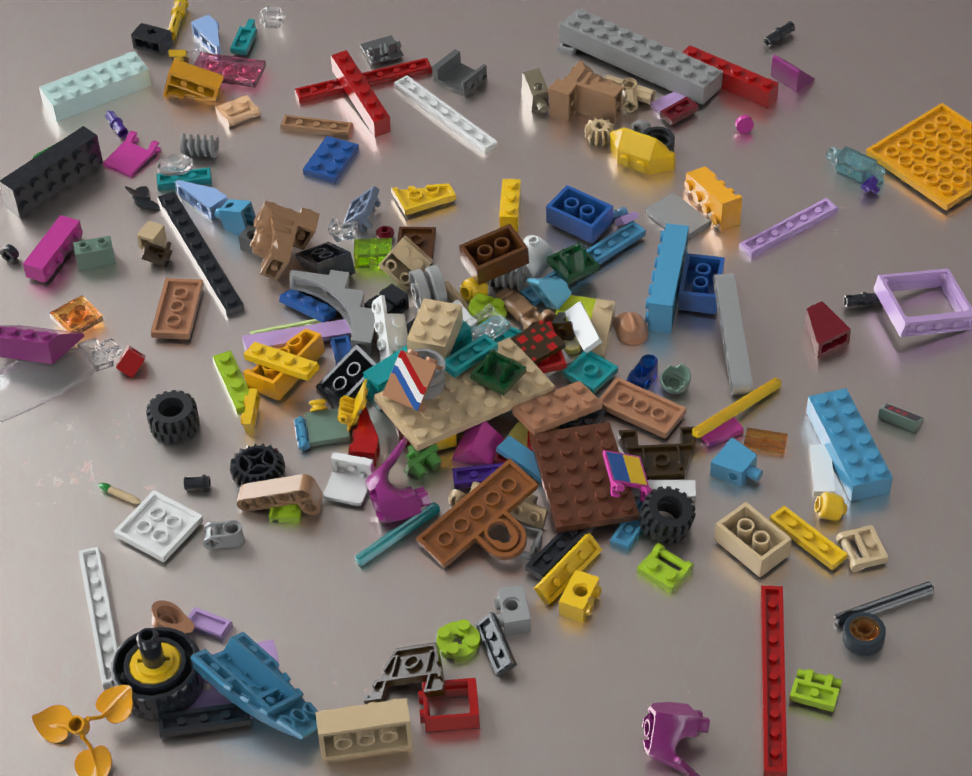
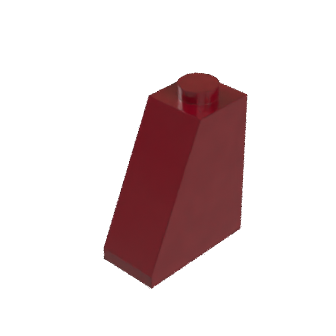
(825, 329)

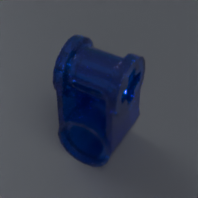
(644, 372)

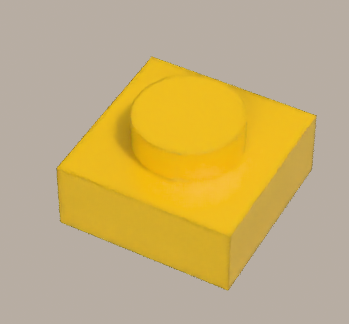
(178, 54)

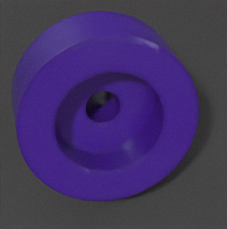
(870, 184)

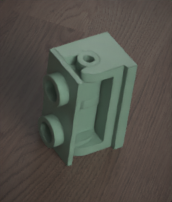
(94, 253)

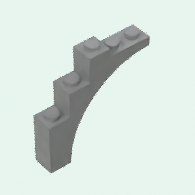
(348, 302)

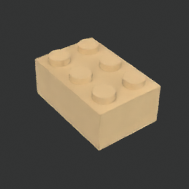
(436, 327)
(752, 539)

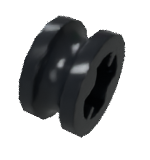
(9, 253)

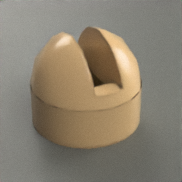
(455, 496)

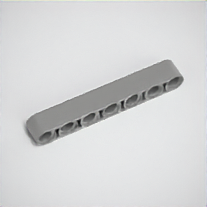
(733, 334)

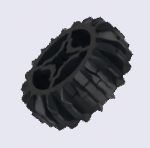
(256, 461)

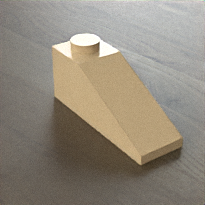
(603, 320)

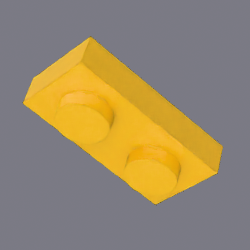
(251, 403)

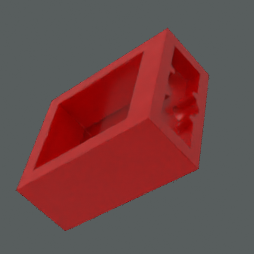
(454, 688)

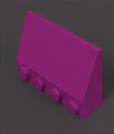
(36, 343)

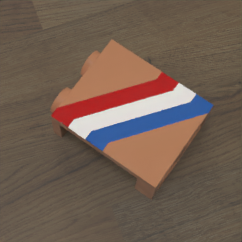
(411, 379)

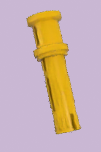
(178, 13)

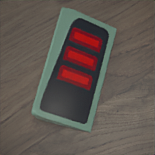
(900, 417)

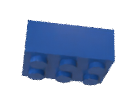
(579, 214)
(697, 283)

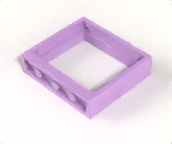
(927, 324)

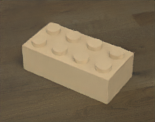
(364, 729)

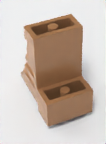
(586, 94)
(278, 232)

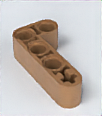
(280, 492)

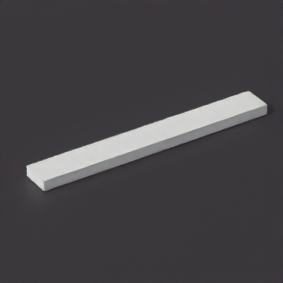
(446, 114)
(99, 611)

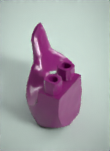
(390, 501)
(666, 726)

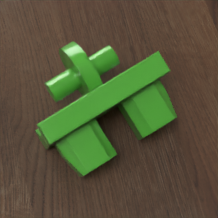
(419, 458)

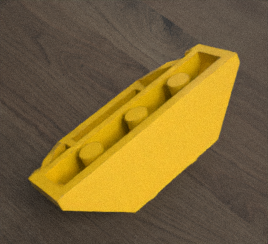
(641, 152)

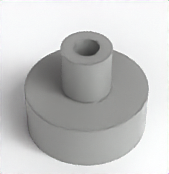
(640, 125)

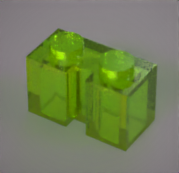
(371, 251)

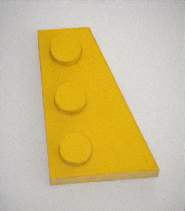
(419, 199)

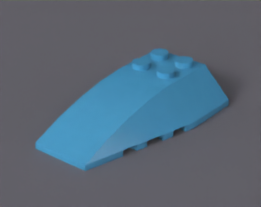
(257, 686)

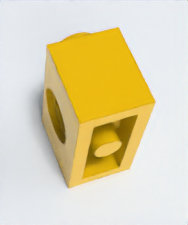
(579, 596)

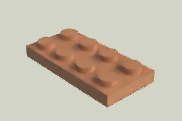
(177, 308)
(642, 407)
(556, 408)

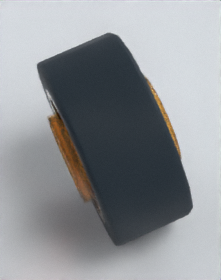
(864, 633)

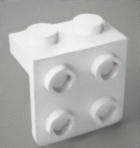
(348, 479)

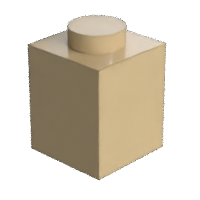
(152, 233)

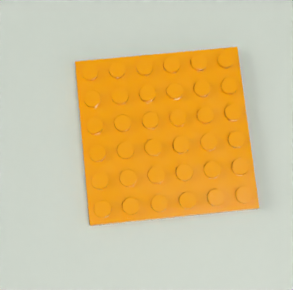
(931, 155)

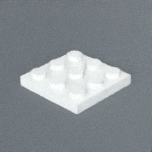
(158, 526)

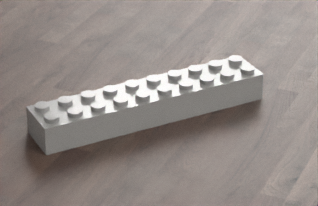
(640, 56)

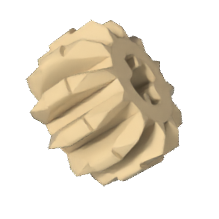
(598, 131)

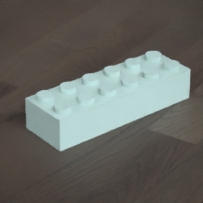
(95, 86)

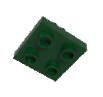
(573, 263)
(498, 372)

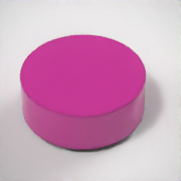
(744, 124)

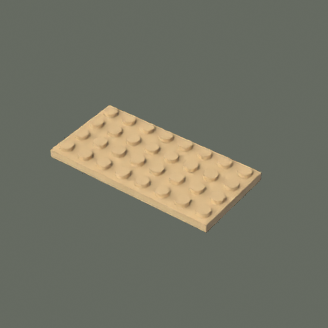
(465, 402)

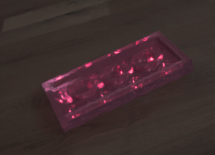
(234, 69)

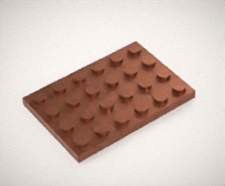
(578, 479)

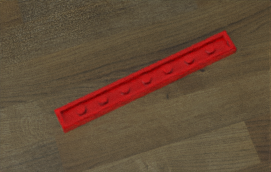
(374, 78)

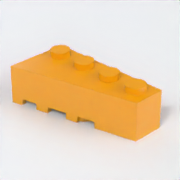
(714, 198)
(275, 383)

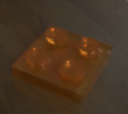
(76, 315)

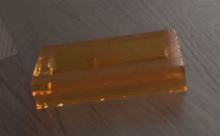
(765, 440)

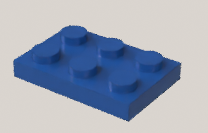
(330, 159)

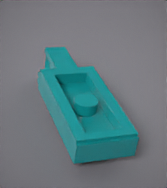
(244, 38)

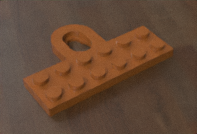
(478, 513)

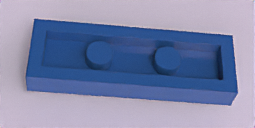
(307, 305)

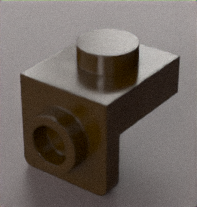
(156, 254)
(562, 327)

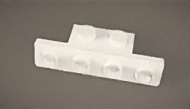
(390, 329)

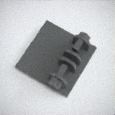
(382, 49)

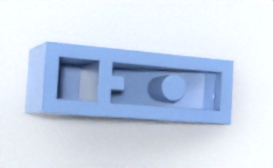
(206, 32)
(201, 197)

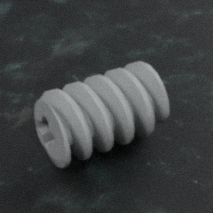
(199, 147)
(512, 279)

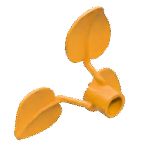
(57, 721)

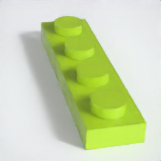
(232, 379)

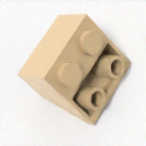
(402, 259)

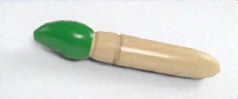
(107, 488)

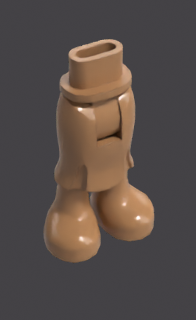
(523, 310)

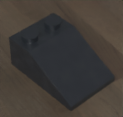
(326, 257)
(346, 376)

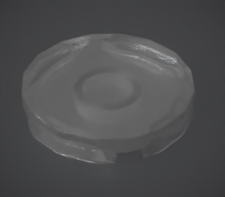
(175, 165)

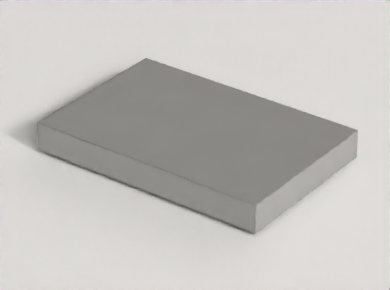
(676, 211)

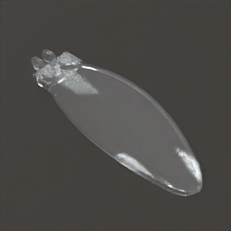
(31, 384)

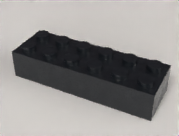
(51, 171)

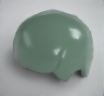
(675, 379)

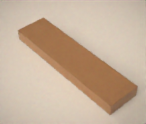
(316, 126)

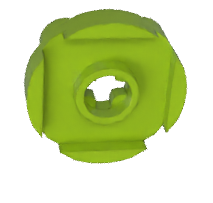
(480, 300)
(458, 630)

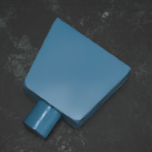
(236, 215)
(735, 464)

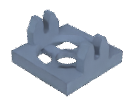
(356, 212)

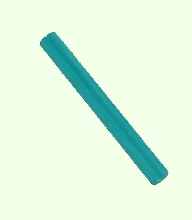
(397, 534)

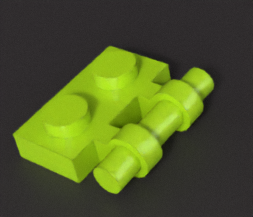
(813, 693)

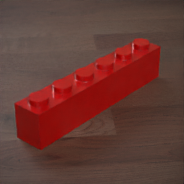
(738, 79)
(361, 93)

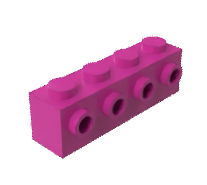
(52, 249)

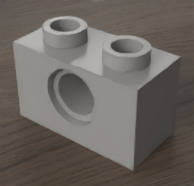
(513, 610)

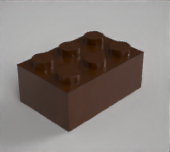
(494, 254)

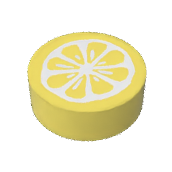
(572, 346)

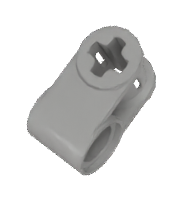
(225, 535)

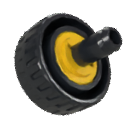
(158, 670)

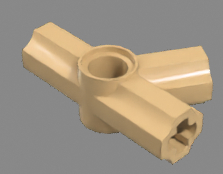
(633, 93)

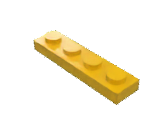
(281, 361)
(808, 537)
(559, 576)

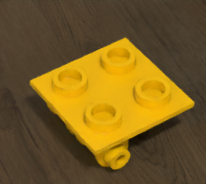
(350, 407)

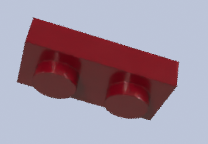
(679, 110)

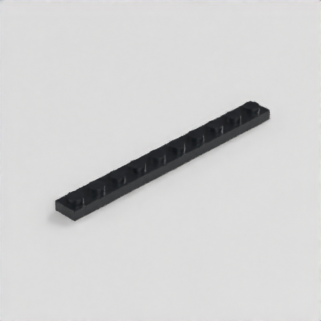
(201, 253)

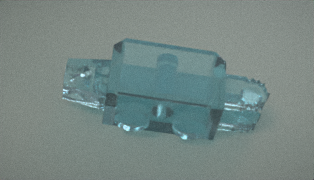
(855, 165)

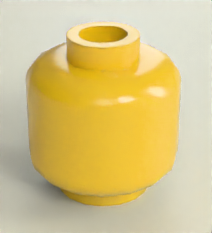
(470, 288)
(830, 506)

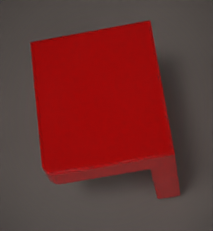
(130, 361)

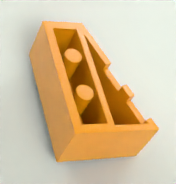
(192, 81)

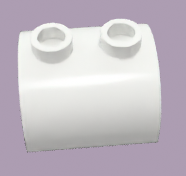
(538, 254)

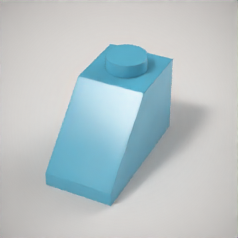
(550, 290)

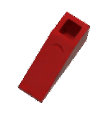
(365, 439)

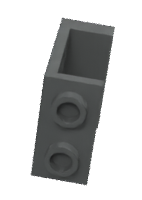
(458, 76)

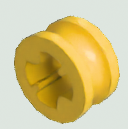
(318, 405)

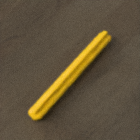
(736, 407)

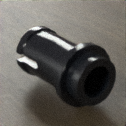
(197, 482)

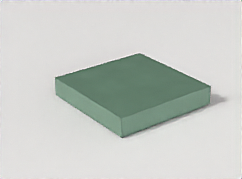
(325, 428)

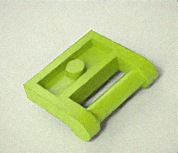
(660, 572)

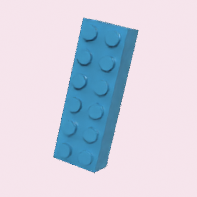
(667, 278)
(849, 445)

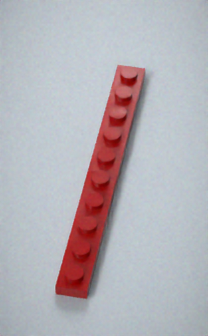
(773, 682)

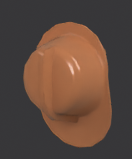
(631, 328)
(171, 616)

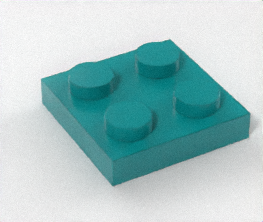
(590, 370)

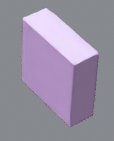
(626, 218)

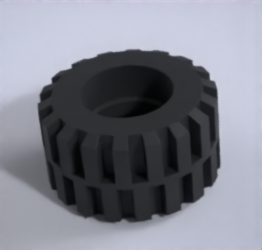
(172, 416)
(661, 527)

